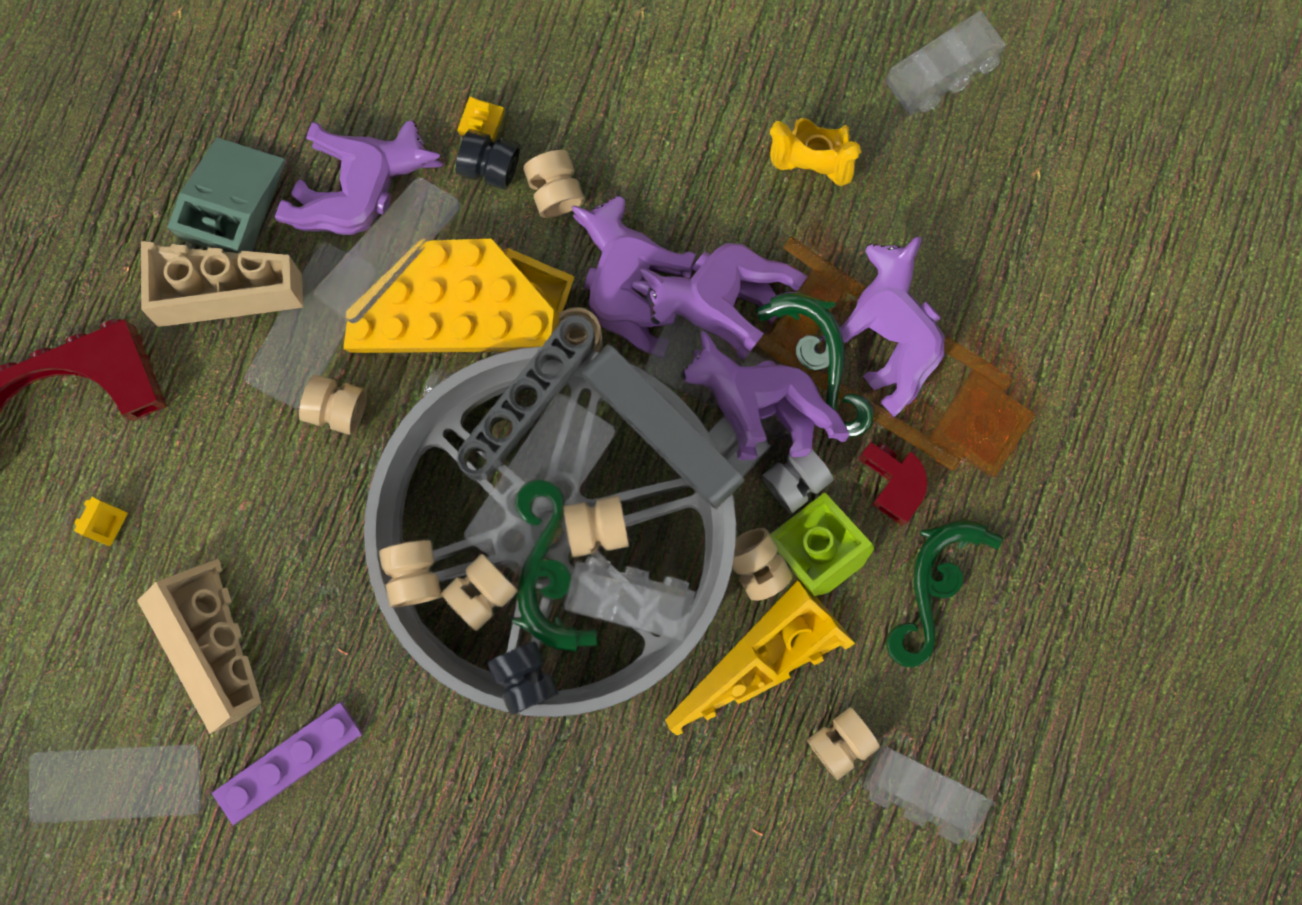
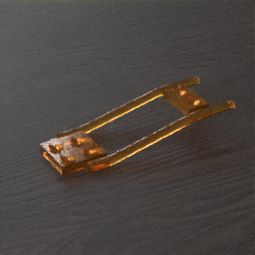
(977, 425)

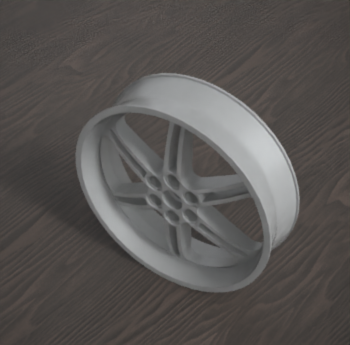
(426, 427)

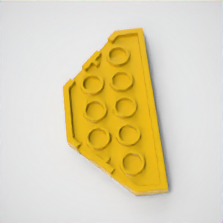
(456, 300)

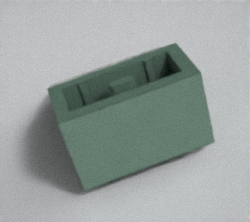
(227, 197)

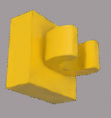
(481, 117)
(100, 521)

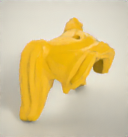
(815, 149)

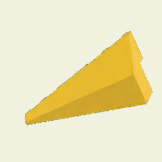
(785, 638)

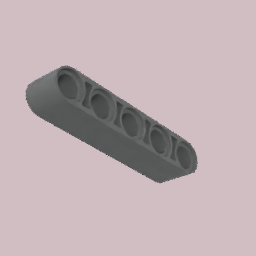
(529, 379)
(662, 426)

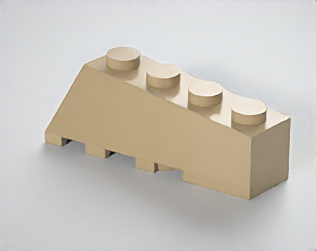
(214, 284)
(203, 643)

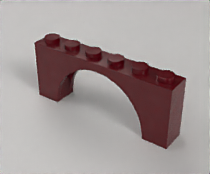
(108, 356)

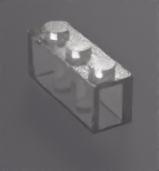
(946, 64)
(630, 598)
(926, 795)

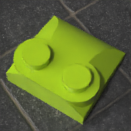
(822, 546)

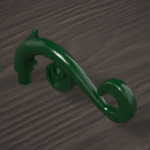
(834, 356)
(937, 539)
(532, 620)

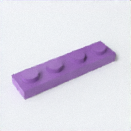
(287, 763)

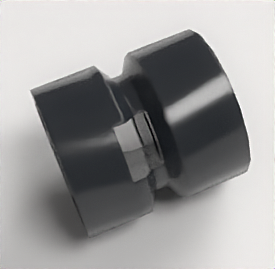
(487, 159)
(522, 678)

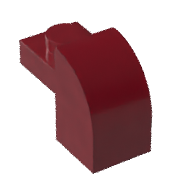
(905, 482)

